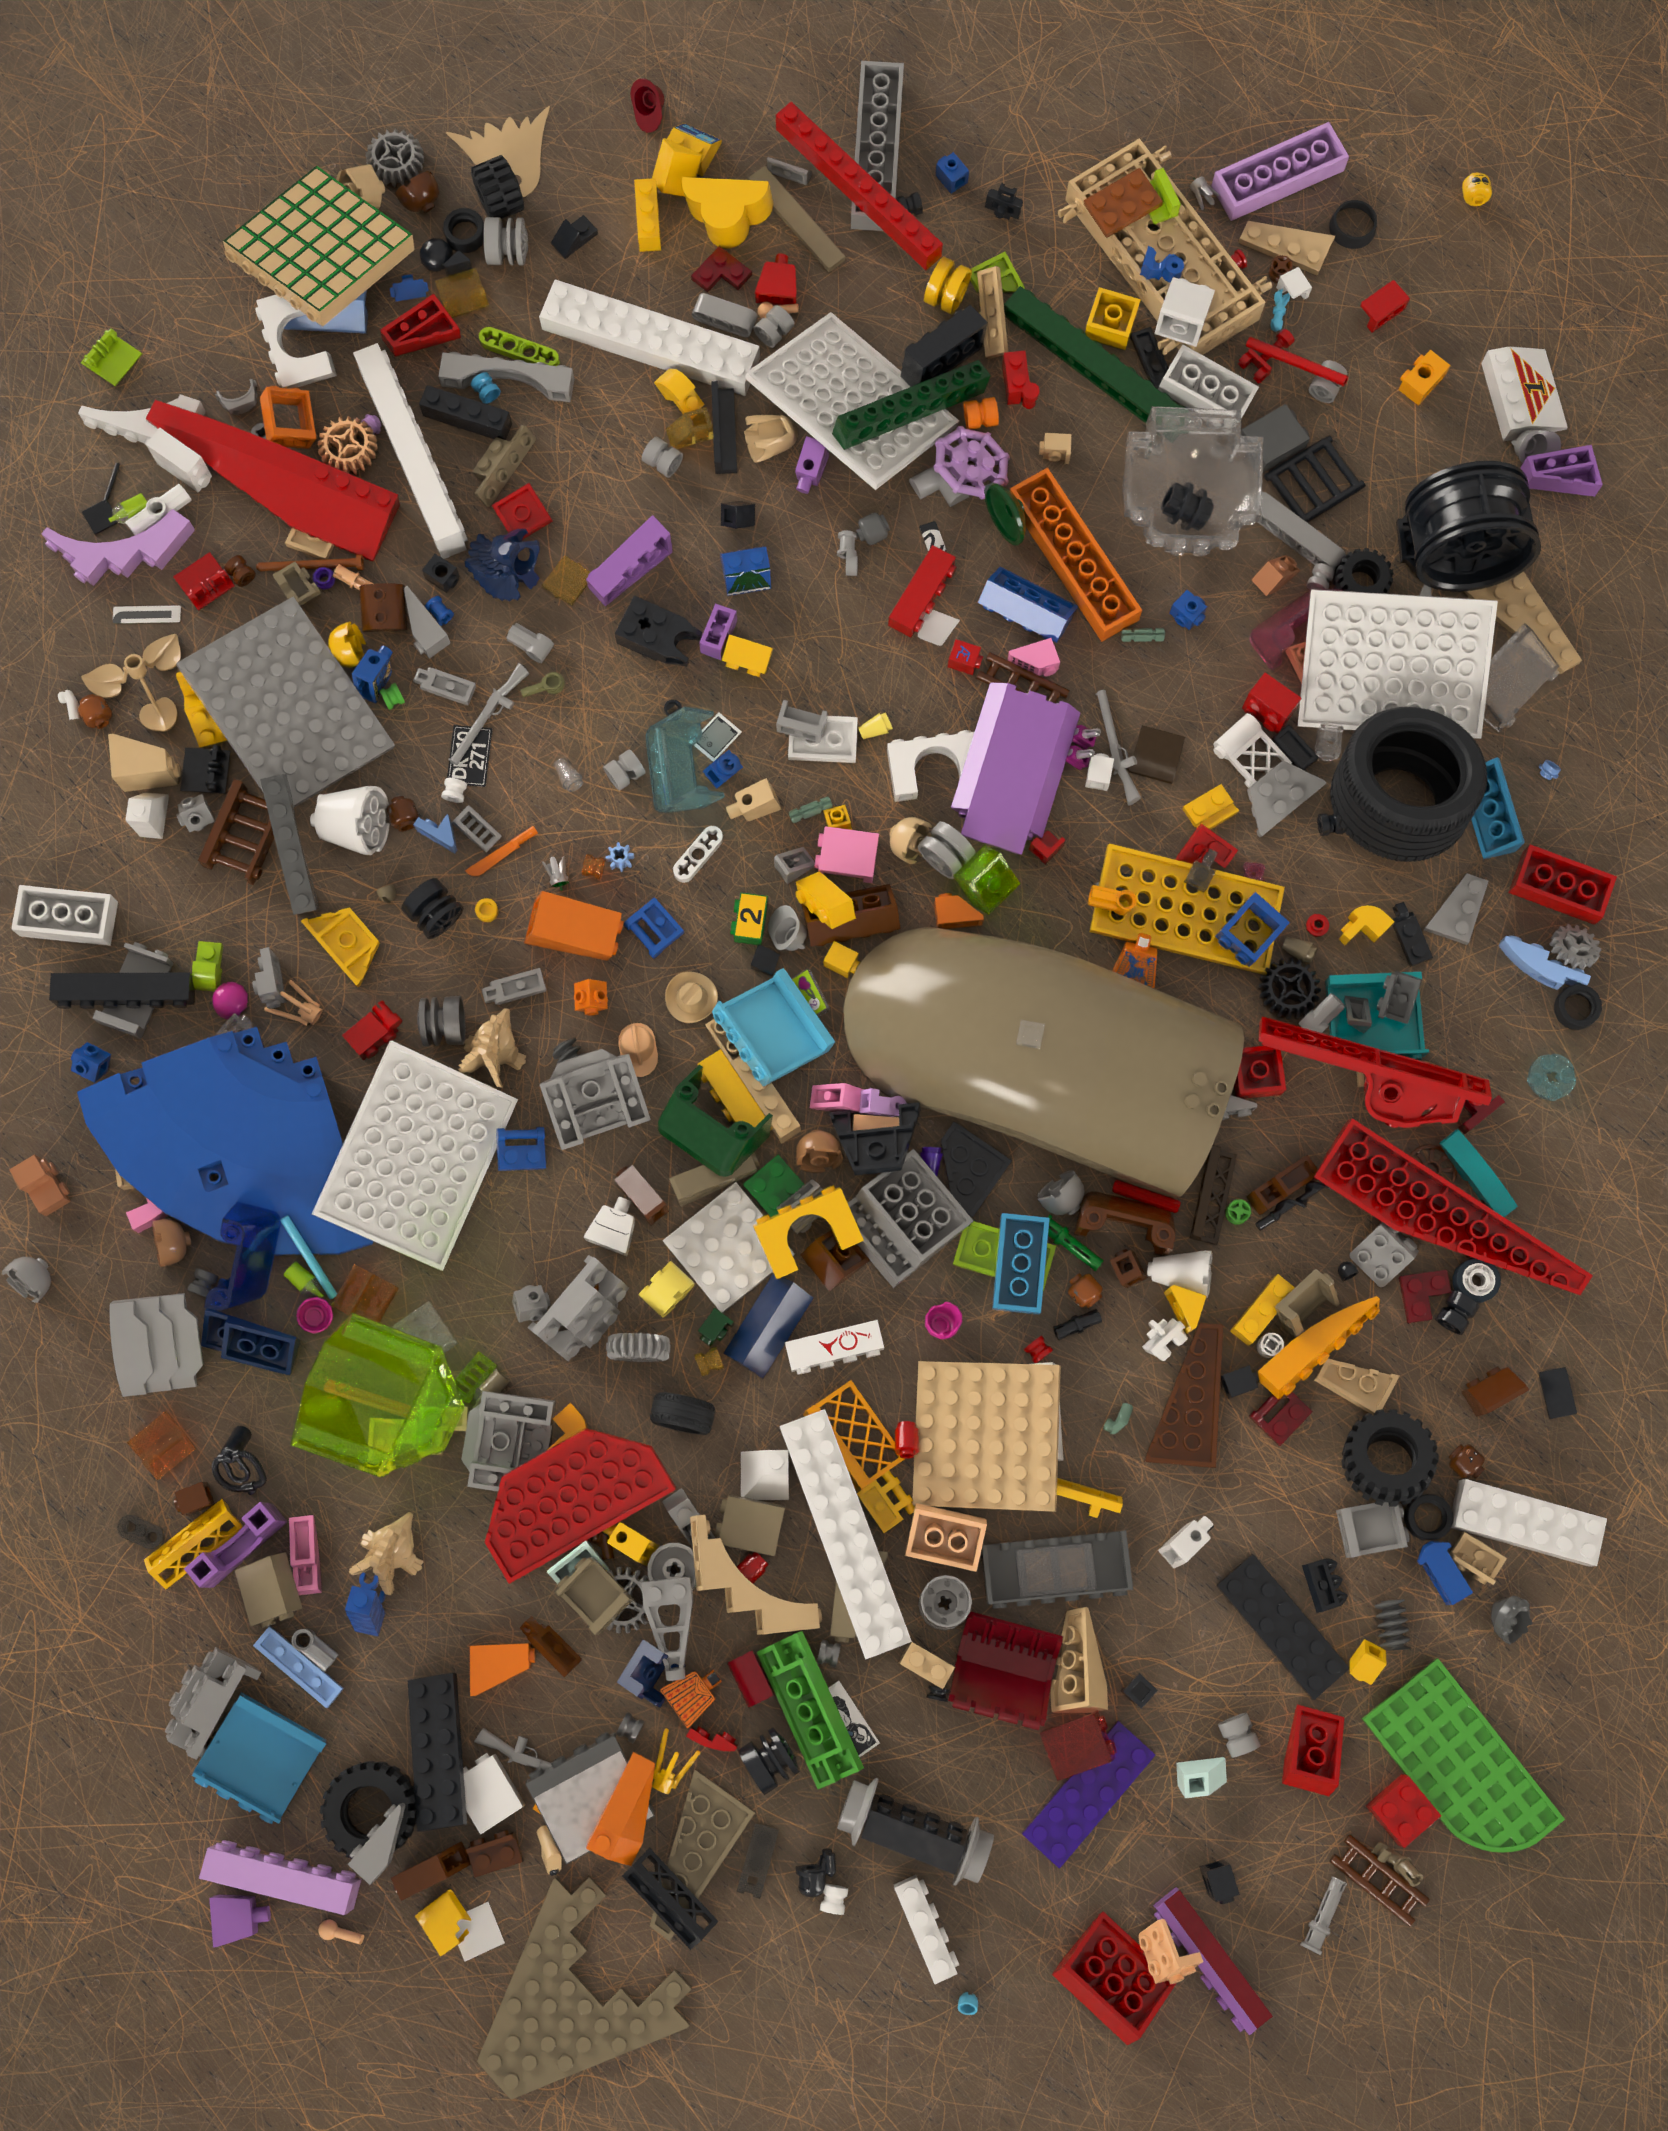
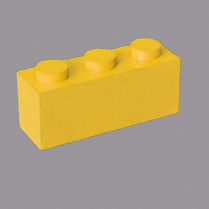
(647, 215)
(825, 900)
(1261, 1310)

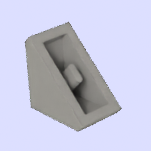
(793, 864)

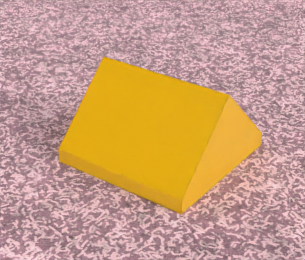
(674, 164)
(1186, 1306)

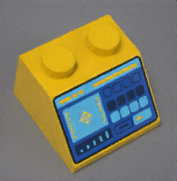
(696, 141)

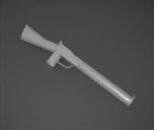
(497, 697)
(1119, 763)
(517, 1755)

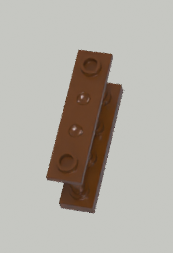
(220, 834)

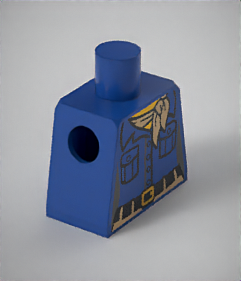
(373, 673)

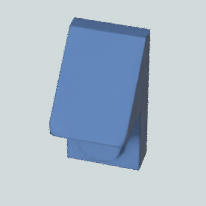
(442, 835)

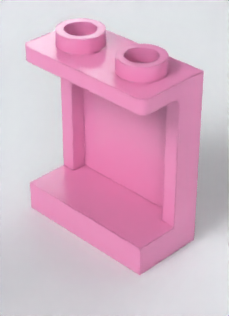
(847, 853)

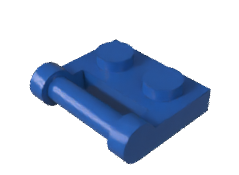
(659, 922)
(523, 1156)

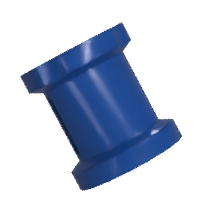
(439, 610)

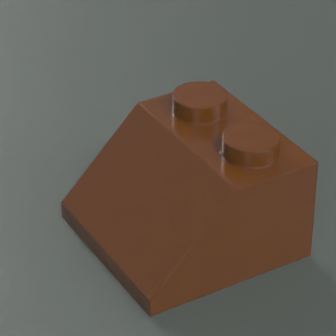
(831, 1263)
(1493, 1391)

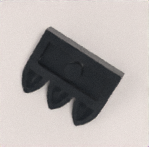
(1323, 1585)

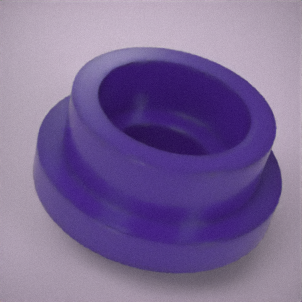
(323, 572)

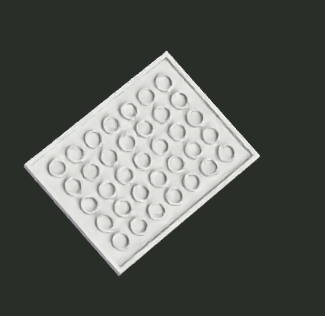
(837, 371)
(1394, 653)
(415, 1156)

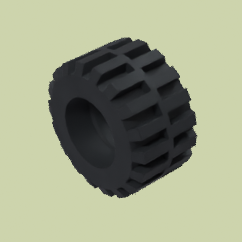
(1368, 563)

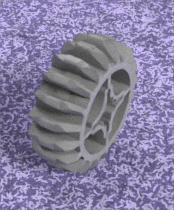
(400, 147)
(638, 1347)
(633, 1580)

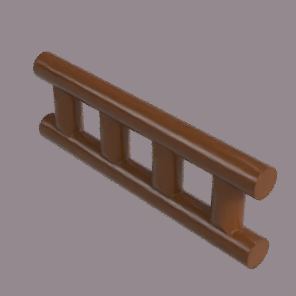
(1017, 671)
(1394, 1880)

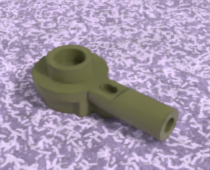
(551, 683)

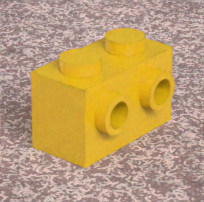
(747, 655)

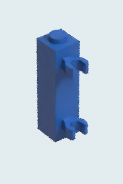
(365, 1607)

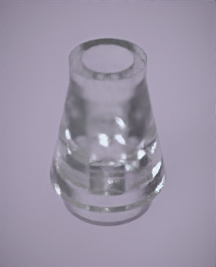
(569, 777)

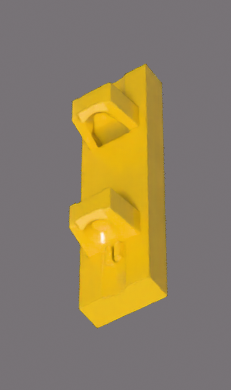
(1096, 1498)

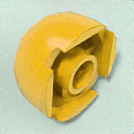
(346, 644)

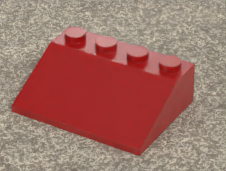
(1113, 1979)

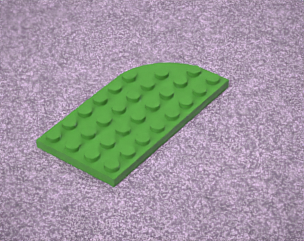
(1461, 1764)

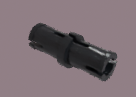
(1077, 1324)

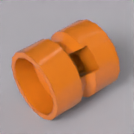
(981, 413)

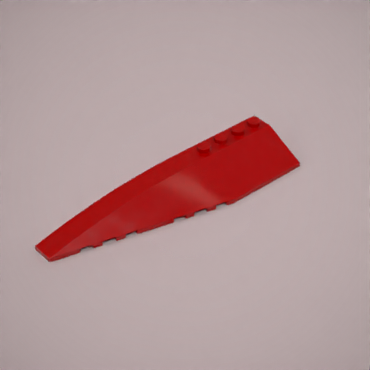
(287, 483)
(1435, 1210)

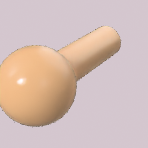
(765, 307)
(329, 1929)

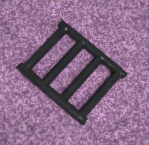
(1308, 454)

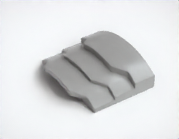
(593, 1096)
(154, 1344)
(504, 1435)

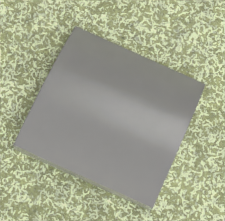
(906, 1218)

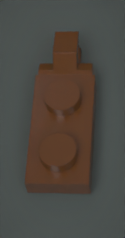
(551, 1646)

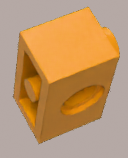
(1430, 366)

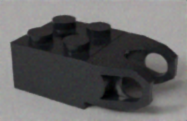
(660, 637)

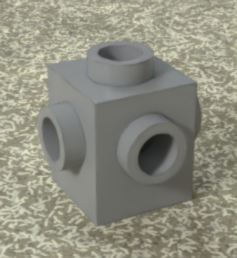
(195, 813)
(530, 1303)

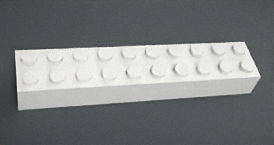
(648, 336)
(411, 450)
(845, 1534)

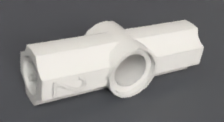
(146, 518)

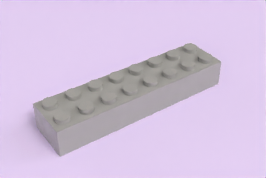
(878, 129)

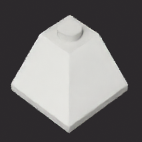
(765, 1474)

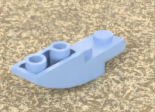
(1534, 962)

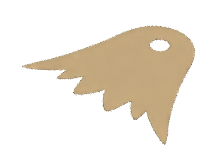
(517, 145)

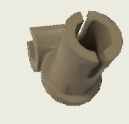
(1401, 1863)

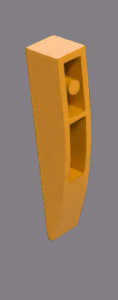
(1314, 1346)

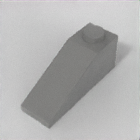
(426, 631)

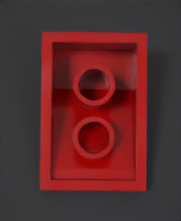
(1314, 1751)

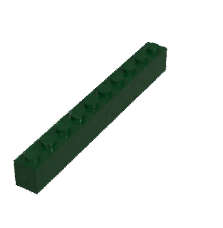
(1084, 354)

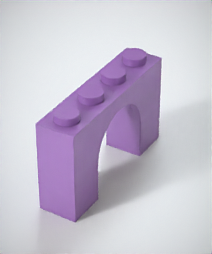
(214, 1566)

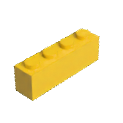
(730, 1090)

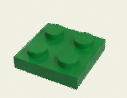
(773, 1185)

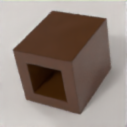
(193, 1498)

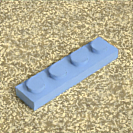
(298, 1667)

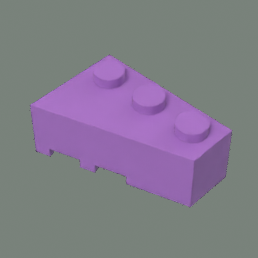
(1564, 471)

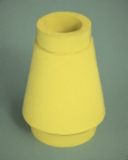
(875, 726)

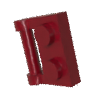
(1285, 1421)

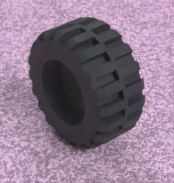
(1404, 1432)
(343, 1787)

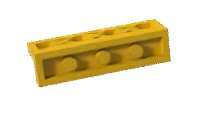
(203, 1527)

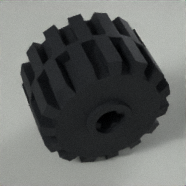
(497, 187)

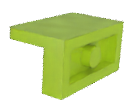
(1166, 192)

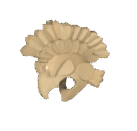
(492, 1047)
(388, 1550)

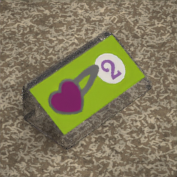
(811, 991)

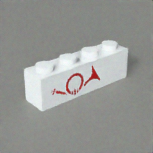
(834, 1346)

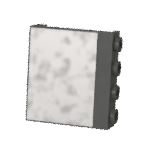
(576, 1792)

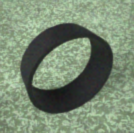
(1349, 241)

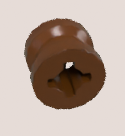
(1279, 263)

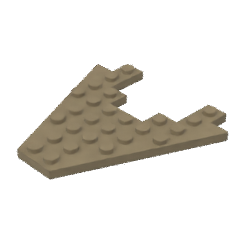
(552, 2019)

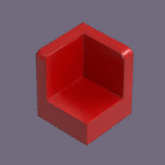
(1046, 847)

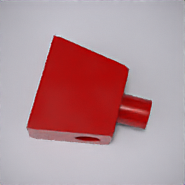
(777, 282)

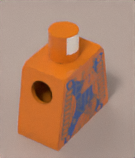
(1138, 961)

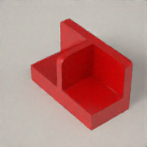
(1384, 305)

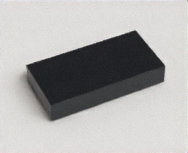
(1295, 748)

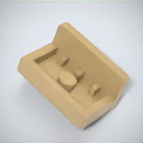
(1477, 1558)

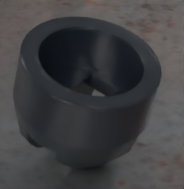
(670, 704)
(1347, 1270)

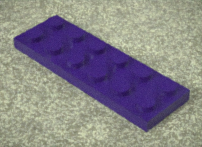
(1087, 1798)

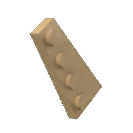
(1303, 247)

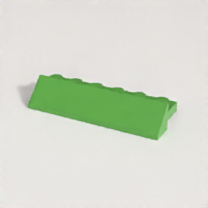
(810, 1710)

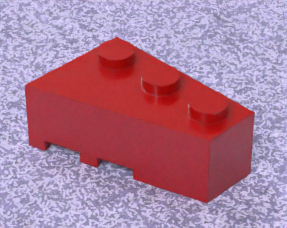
(420, 328)

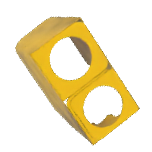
(440, 1921)

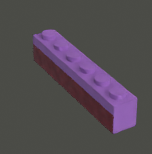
(1217, 1967)

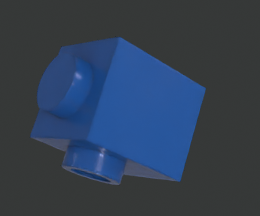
(952, 172)

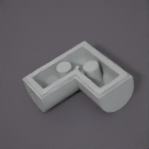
(930, 481)

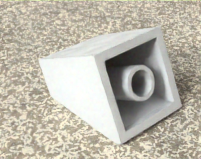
(1184, 311)

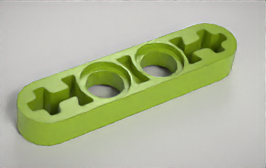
(520, 346)

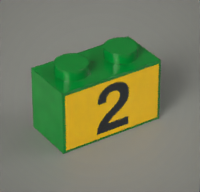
(751, 918)

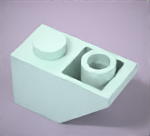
(1201, 1776)

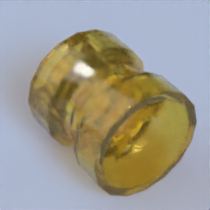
(709, 1361)

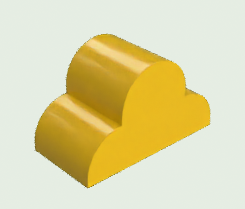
(728, 207)

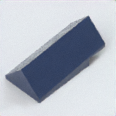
(768, 1325)
(249, 1342)

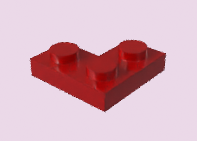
(1201, 842)

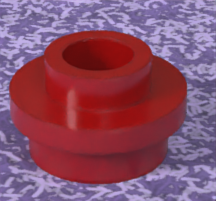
(1313, 930)

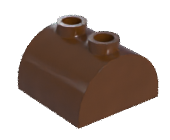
(383, 607)

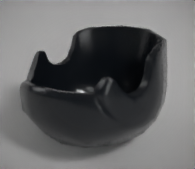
(435, 254)

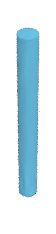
(309, 1257)

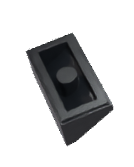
(1557, 1393)

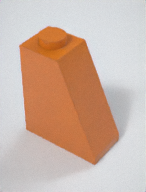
(497, 1663)

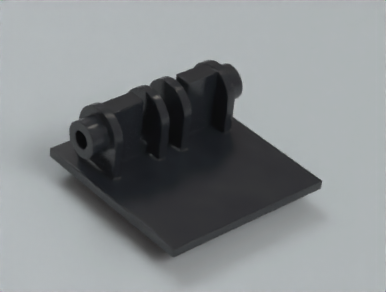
(205, 770)

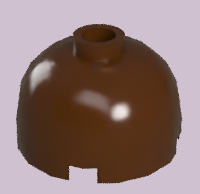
(419, 193)

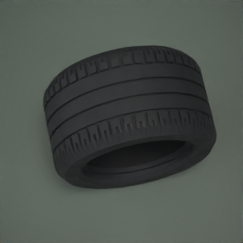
(1427, 747)

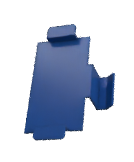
(409, 288)

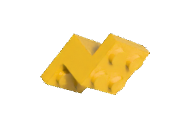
(201, 722)

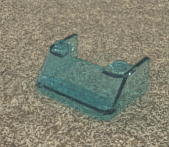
(672, 762)

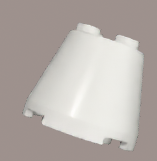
(353, 819)

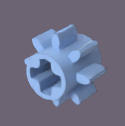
(619, 863)

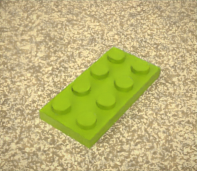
(979, 1250)

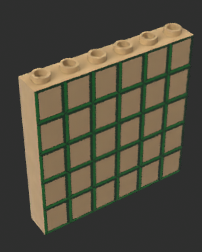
(318, 246)

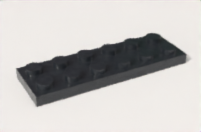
(1283, 1627)
(437, 1752)

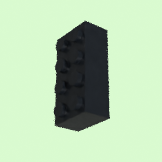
(944, 347)

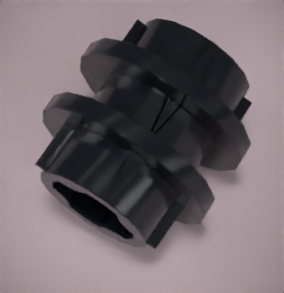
(1185, 505)

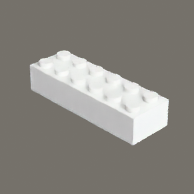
(1528, 1522)

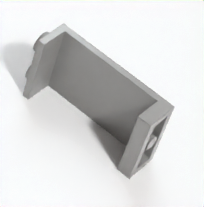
(127, 1019)

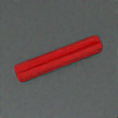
(1146, 1196)

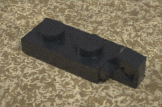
(1410, 936)

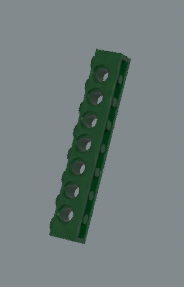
(910, 404)

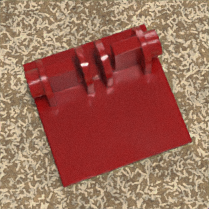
(204, 581)

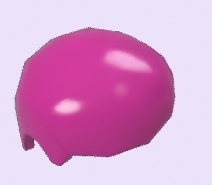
(229, 999)
(314, 1315)
(943, 1320)

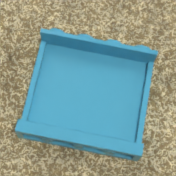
(773, 1028)

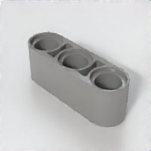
(724, 315)

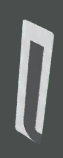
(146, 614)

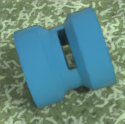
(487, 390)

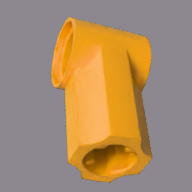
(1109, 899)

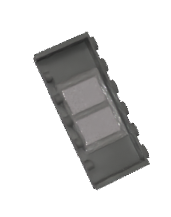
(1056, 1569)

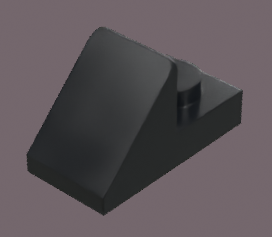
(573, 236)

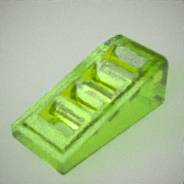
(467, 1397)

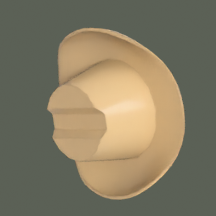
(691, 997)

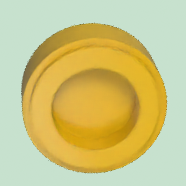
(486, 910)

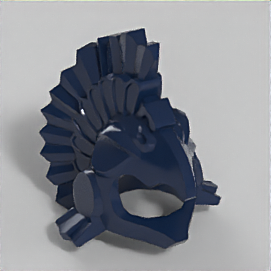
(498, 565)

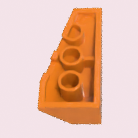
(623, 1820)

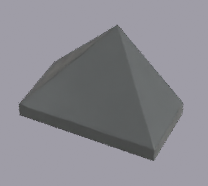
(1358, 1013)

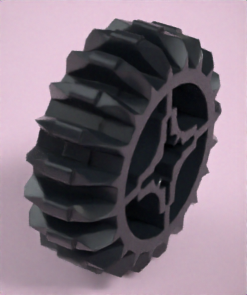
(1282, 982)

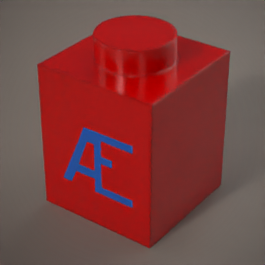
(965, 657)

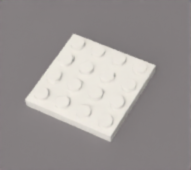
(722, 1248)

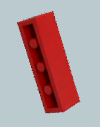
(922, 591)

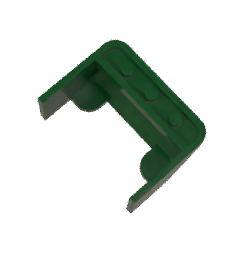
(704, 1137)

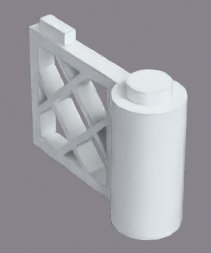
(1239, 739)

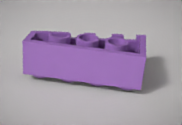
(630, 561)

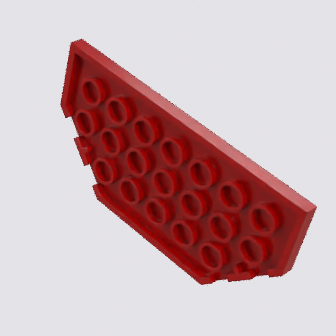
(570, 1498)

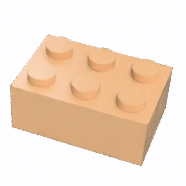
(946, 1537)

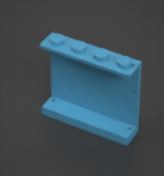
(258, 1758)

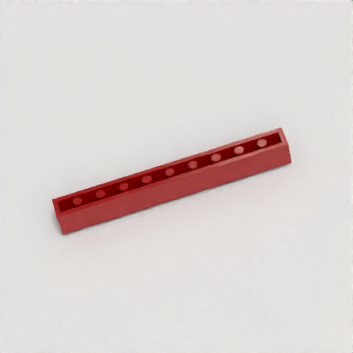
(858, 186)

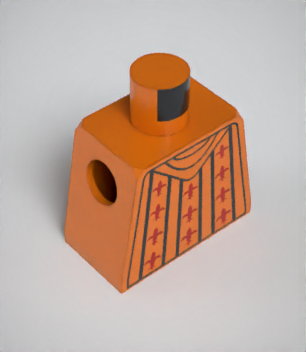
(691, 1695)

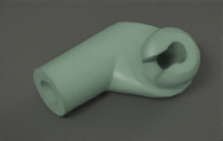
(1121, 1420)

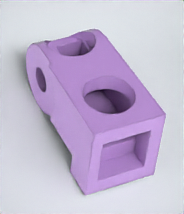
(877, 1105)

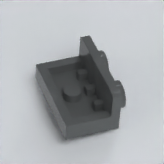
(1399, 997)

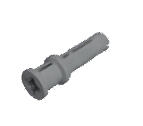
(1320, 1925)

